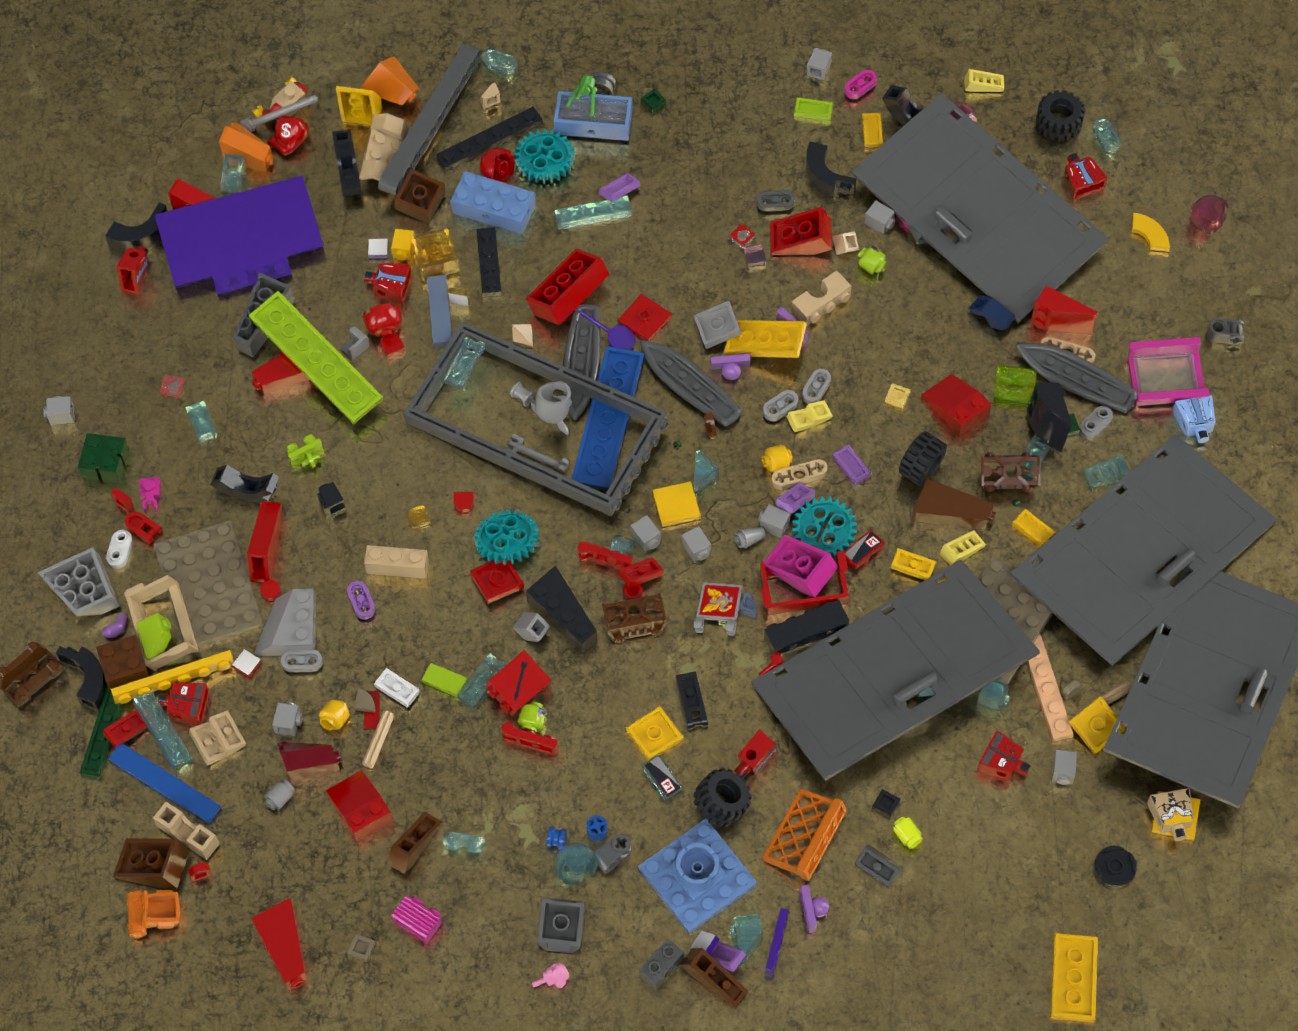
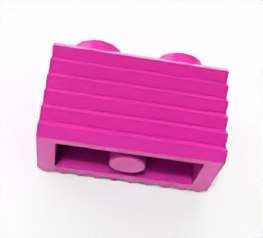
(417, 918)

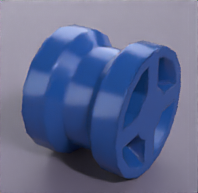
(597, 822)
(556, 837)

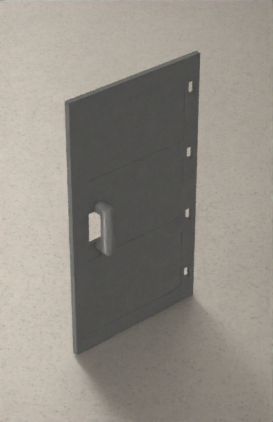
(1007, 229)
(1106, 573)
(854, 694)
(1187, 712)

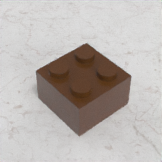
(419, 196)
(122, 661)

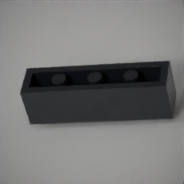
(806, 628)

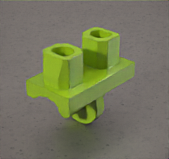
(305, 454)

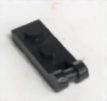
(691, 700)

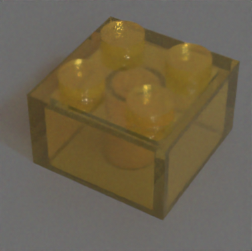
(435, 254)

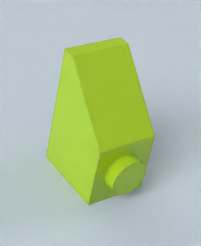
(154, 634)

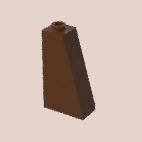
(952, 507)

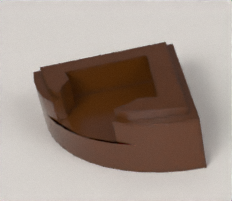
(710, 425)

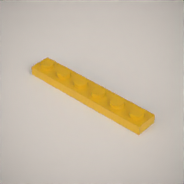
(166, 679)

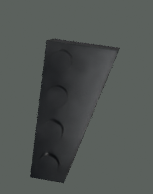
(562, 610)

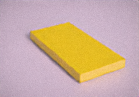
(768, 339)
(1074, 977)

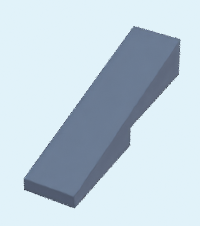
(439, 310)

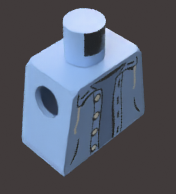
(1195, 417)

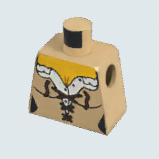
(1172, 812)

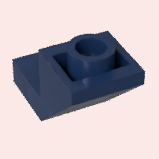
(994, 312)

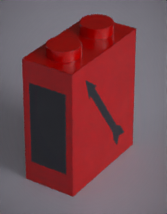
(517, 683)

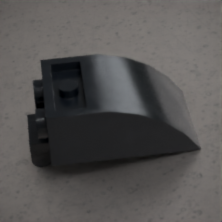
(1049, 414)

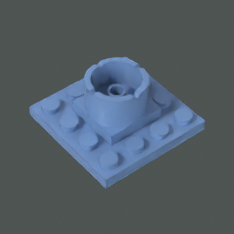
(697, 876)

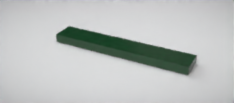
(99, 745)

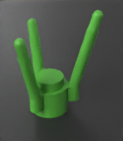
(585, 87)

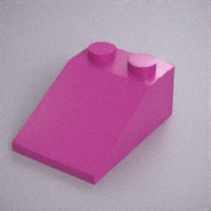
(801, 565)

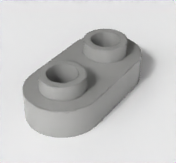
(816, 388)
(779, 406)
(1097, 421)
(302, 660)

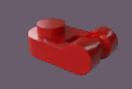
(136, 524)

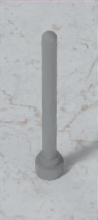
(251, 123)

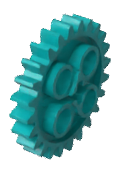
(544, 156)
(808, 521)
(506, 536)

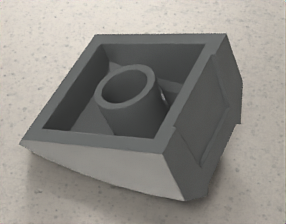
(561, 925)

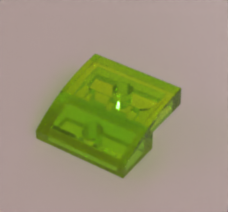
(1014, 385)

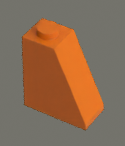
(392, 82)
(241, 142)

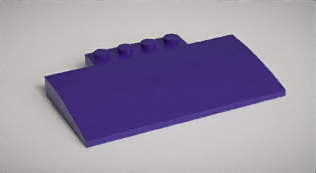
(240, 236)

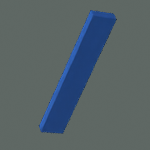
(165, 783)

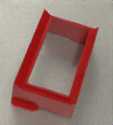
(809, 603)

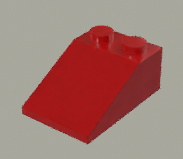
(802, 233)
(1062, 314)
(957, 404)
(359, 805)

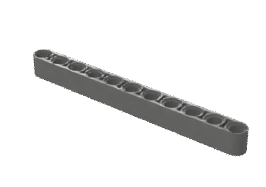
(430, 119)

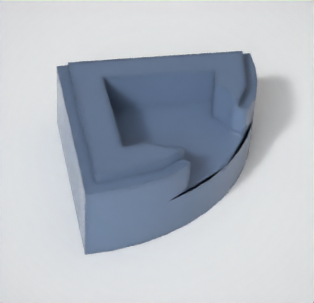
(748, 605)

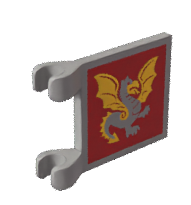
(718, 603)

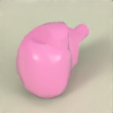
(555, 974)

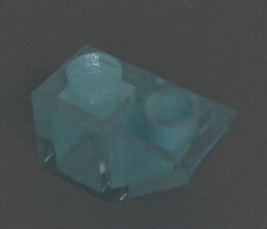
(748, 934)

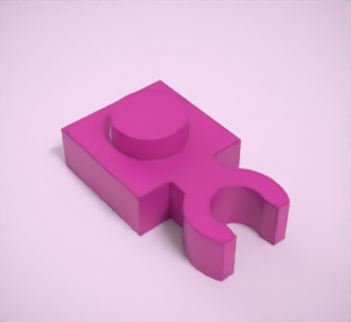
(150, 491)

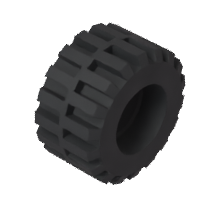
(1064, 104)
(922, 458)
(732, 788)

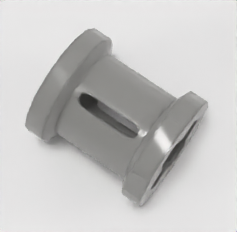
(522, 393)

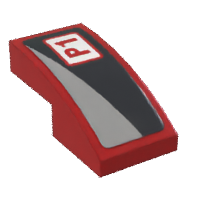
(863, 548)

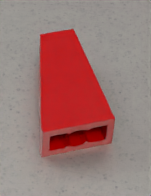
(184, 195)
(277, 375)
(264, 541)
(281, 938)

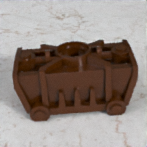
(1005, 481)
(635, 625)
(23, 667)

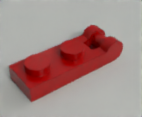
(603, 555)
(529, 739)

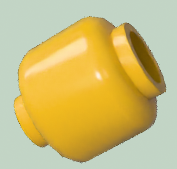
(777, 458)
(334, 715)

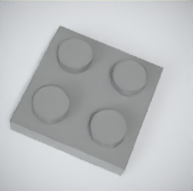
(717, 324)

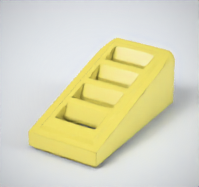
(983, 86)
(952, 555)

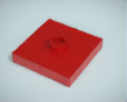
(645, 317)
(496, 580)

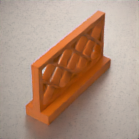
(821, 836)

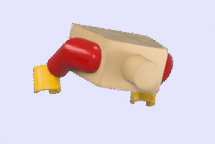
(291, 93)

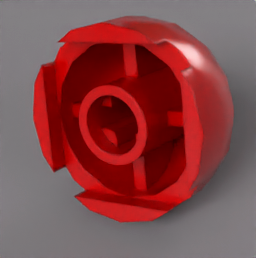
(497, 164)
(383, 320)

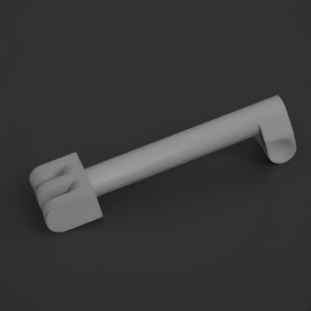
(561, 466)

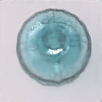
(574, 863)

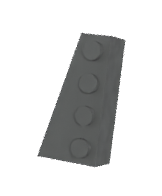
(248, 335)

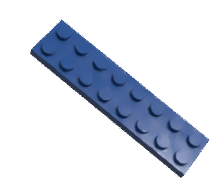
(605, 424)

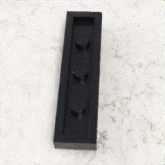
(488, 262)

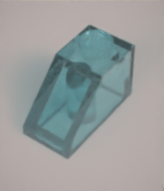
(994, 696)

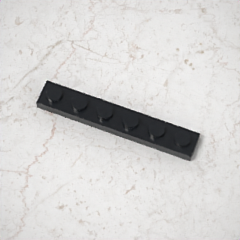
(489, 138)

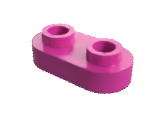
(859, 85)

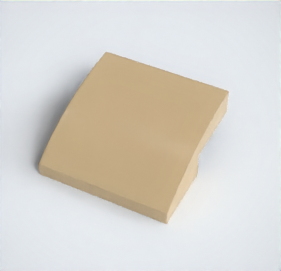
(217, 738)

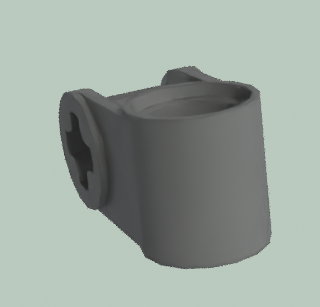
(1227, 333)
(610, 855)

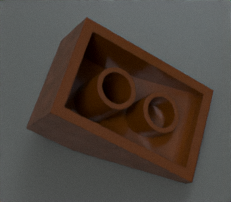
(152, 862)

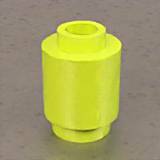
(907, 832)

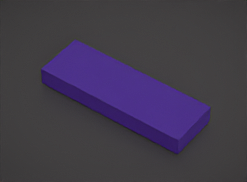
(776, 942)

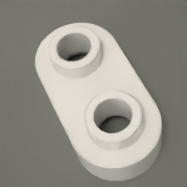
(120, 548)

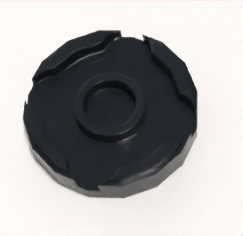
(1115, 867)

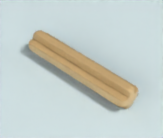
(1113, 694)
(378, 739)

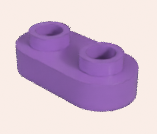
(361, 601)

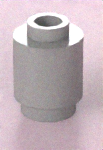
(279, 794)

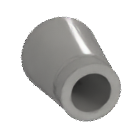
(749, 536)

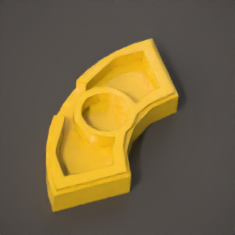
(1151, 231)

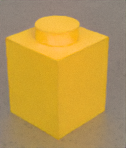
(402, 244)

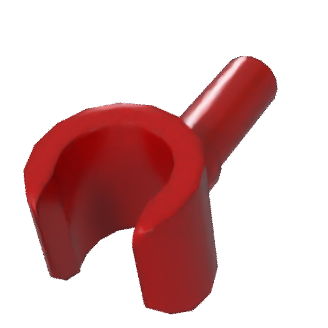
(776, 661)

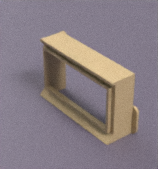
(139, 594)

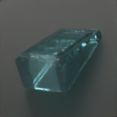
(1110, 463)

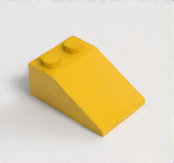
(358, 105)

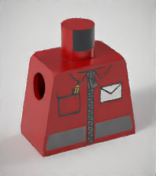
(186, 702)
(1003, 758)

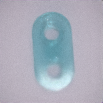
(500, 61)
(1108, 136)
(457, 841)

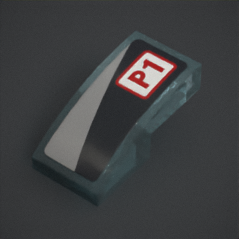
(662, 777)

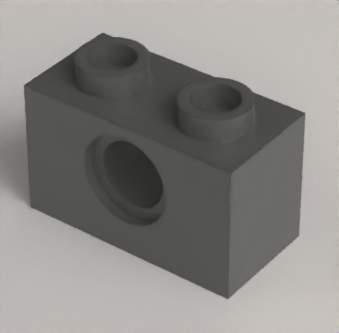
(661, 964)

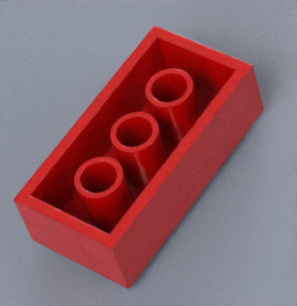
(567, 286)

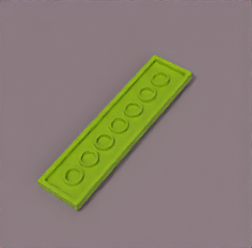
(316, 357)

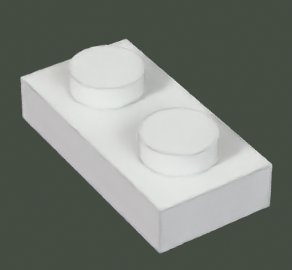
(397, 687)

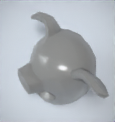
(553, 408)

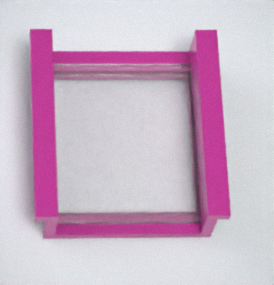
(1166, 371)

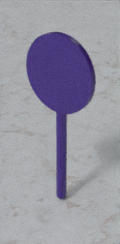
(618, 336)

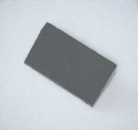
(878, 865)

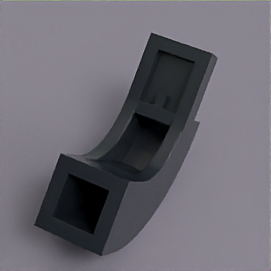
(900, 104)
(346, 162)
(822, 177)
(146, 234)
(243, 486)
(94, 682)

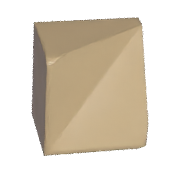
(490, 96)
(845, 243)
(522, 335)

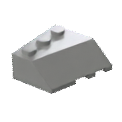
(82, 583)
(289, 624)

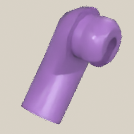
(116, 628)

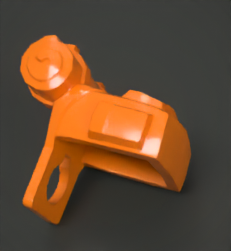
(152, 910)

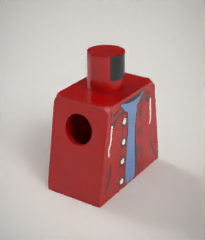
(1083, 176)
(133, 269)
(390, 281)
(761, 749)

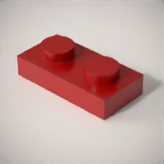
(641, 572)
(125, 728)

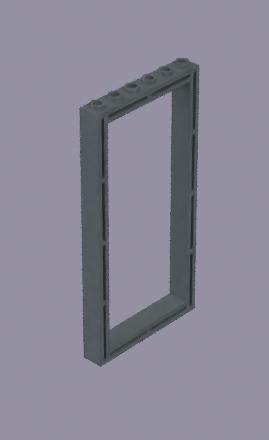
(607, 503)

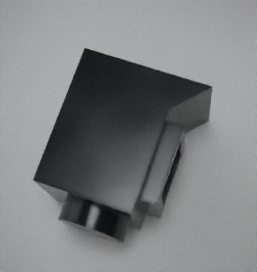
(330, 499)

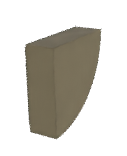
(364, 702)

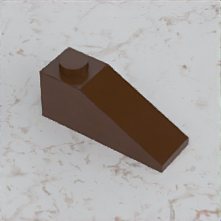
(413, 842)
(713, 976)

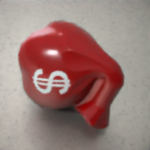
(289, 134)

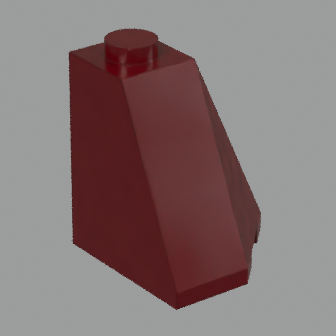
(308, 761)

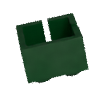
(103, 453)

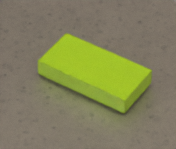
(813, 109)
(444, 679)

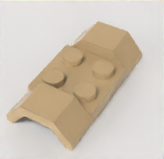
(382, 144)

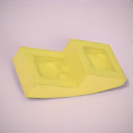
(809, 417)

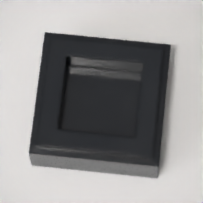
(886, 803)

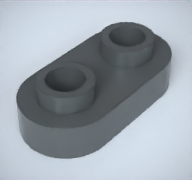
(775, 200)

